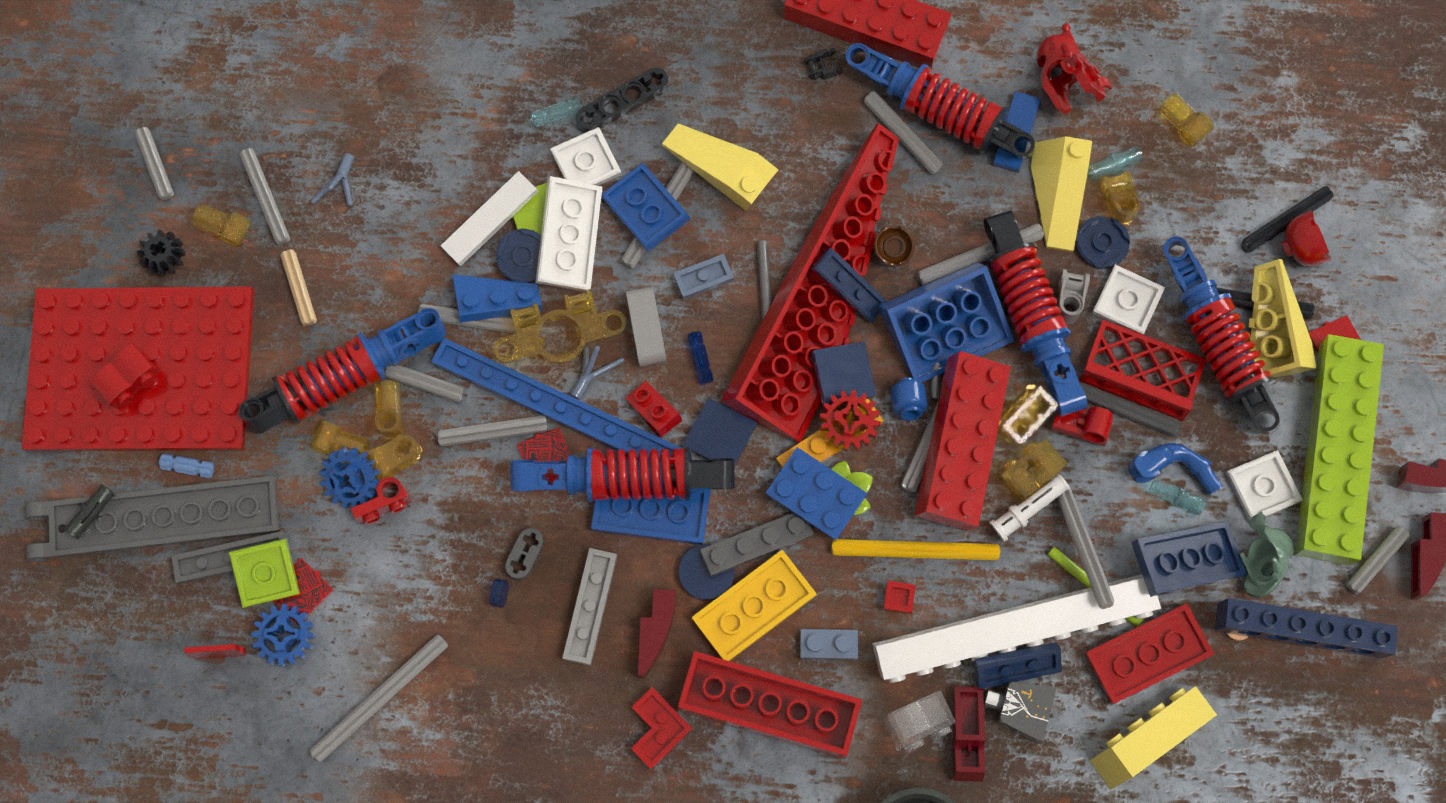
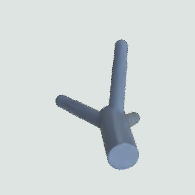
(341, 175)
(587, 366)

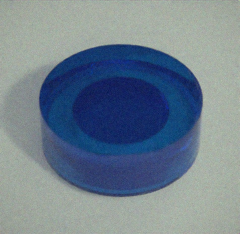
(499, 593)

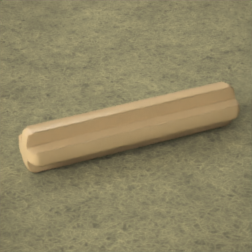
(298, 287)

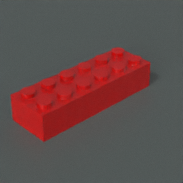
(893, 27)
(962, 441)
(770, 705)

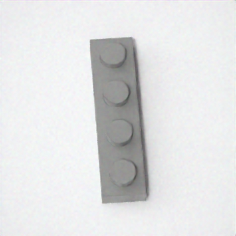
(590, 607)

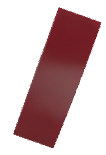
(1423, 478)
(1428, 554)
(655, 630)
(968, 734)

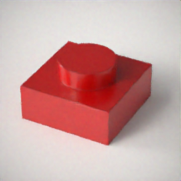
(899, 597)

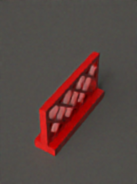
(1141, 390)

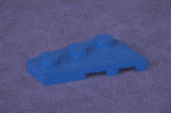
(492, 298)

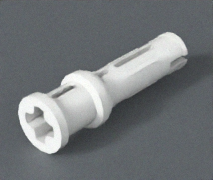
(1019, 515)

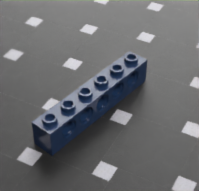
(1306, 628)

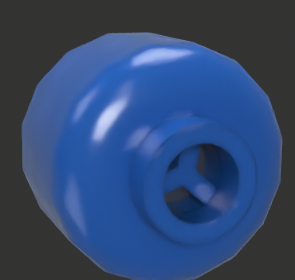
(909, 399)

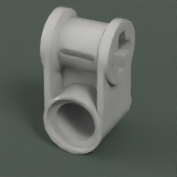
(1072, 291)

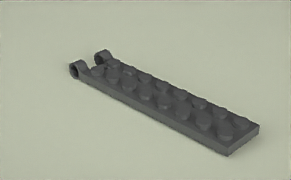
(160, 518)

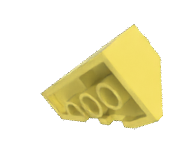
(726, 166)
(1059, 181)
(1278, 323)

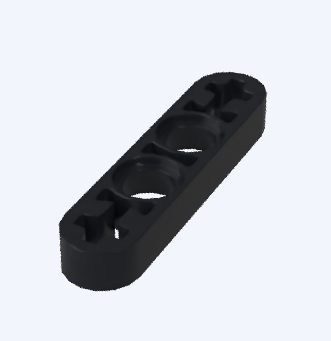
(619, 96)

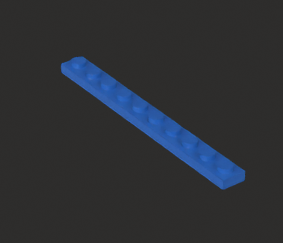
(546, 400)

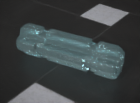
(556, 112)

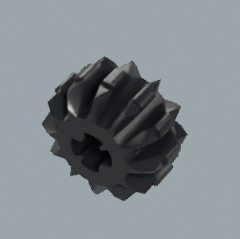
(152, 253)

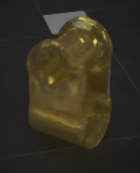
(1120, 192)
(391, 457)

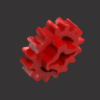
(860, 421)

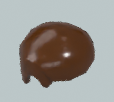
(893, 245)

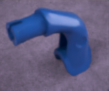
(1150, 463)

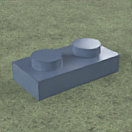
(703, 276)
(828, 644)

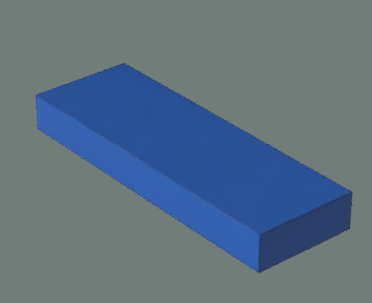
(1022, 115)

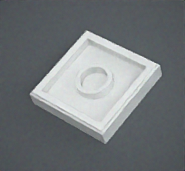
(586, 159)
(1128, 300)
(1264, 485)

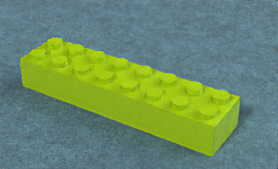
(1339, 450)

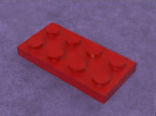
(1149, 654)

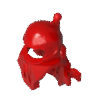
(1063, 52)

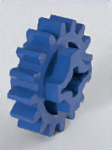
(347, 478)
(283, 648)

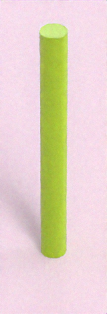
(1080, 575)

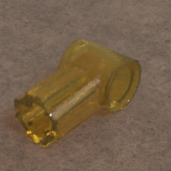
(1191, 125)
(228, 227)
(389, 408)
(332, 438)

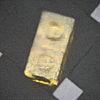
(1026, 414)
(1048, 465)

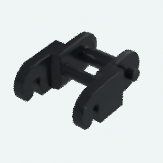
(825, 73)

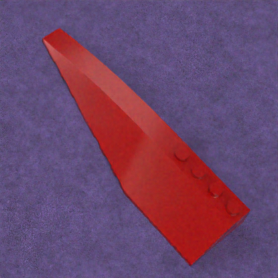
(777, 372)

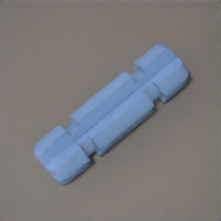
(186, 465)

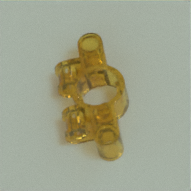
(589, 329)

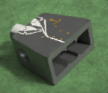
(1023, 708)

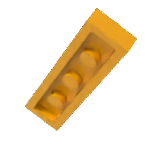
(817, 445)

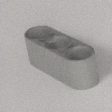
(646, 326)

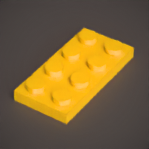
(754, 606)

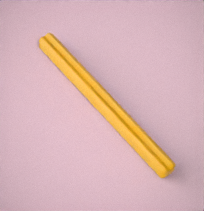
(913, 549)

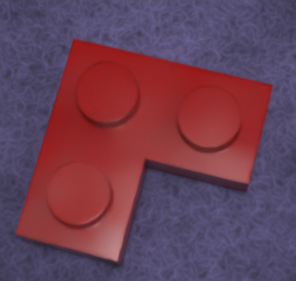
(666, 728)

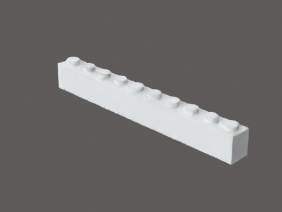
(1010, 628)

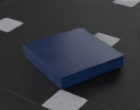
(843, 369)
(719, 432)

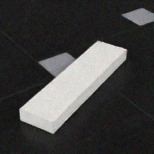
(489, 218)

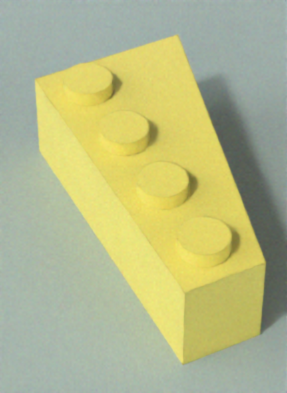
(1153, 737)

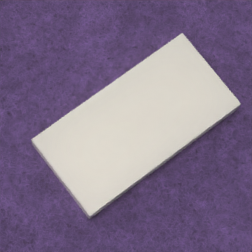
(568, 234)

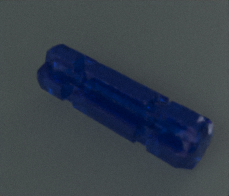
(700, 358)

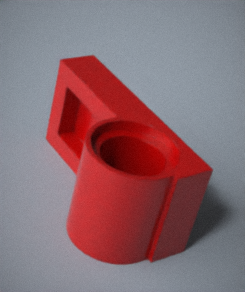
(654, 409)
(1086, 424)
(371, 510)

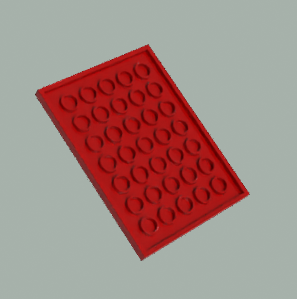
(188, 333)

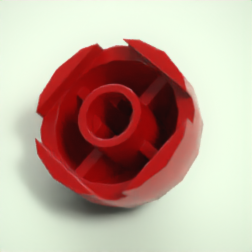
(1305, 241)

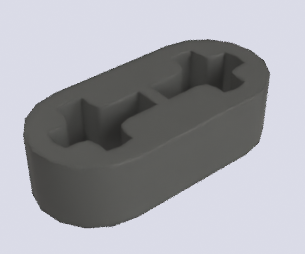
(519, 551)

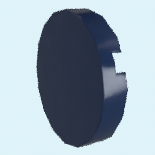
(1102, 242)
(519, 254)
(696, 578)

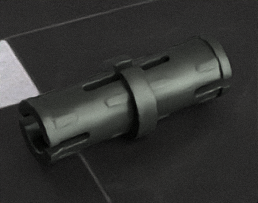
(76, 527)

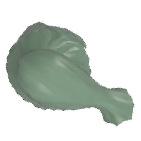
(1266, 558)

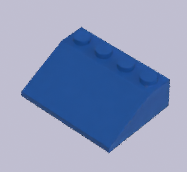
(946, 318)

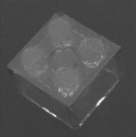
(919, 721)

